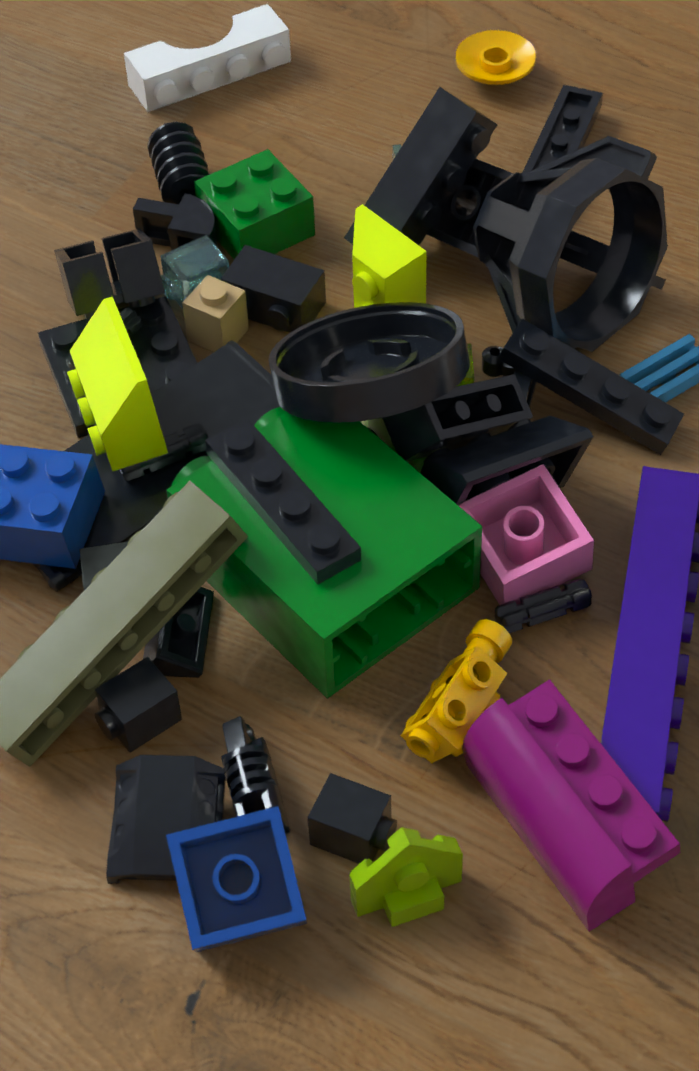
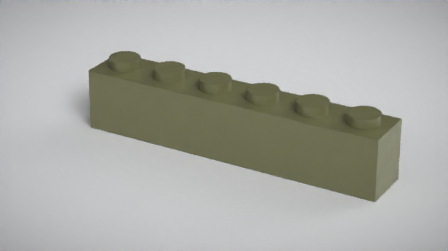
(113, 620)

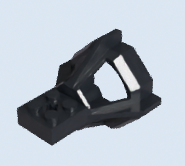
(526, 223)

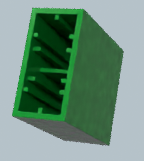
(413, 541)

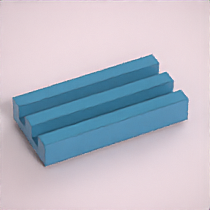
(663, 369)

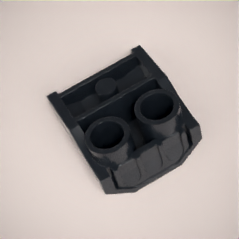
(156, 799)

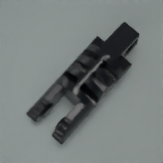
(250, 771)

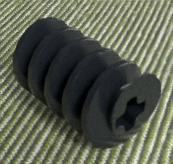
(176, 160)

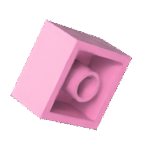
(529, 536)

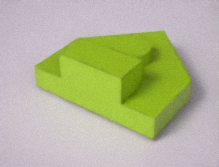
(407, 877)

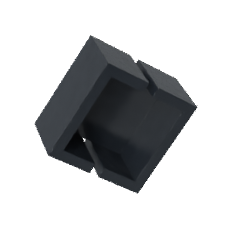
(131, 267)

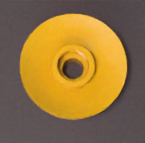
(495, 57)

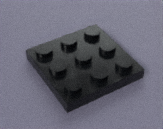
(157, 344)

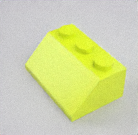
(385, 263)
(114, 391)

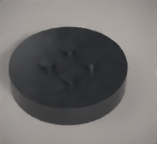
(369, 362)

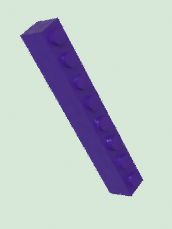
(650, 634)

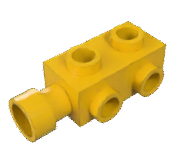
(459, 694)

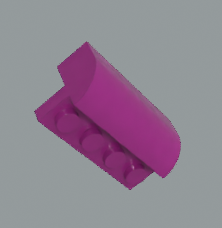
(567, 801)

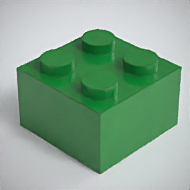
(258, 205)

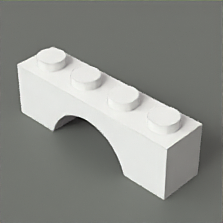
(171, 74)

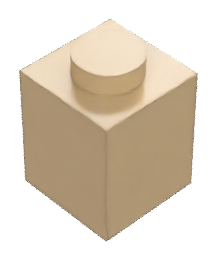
(215, 314)

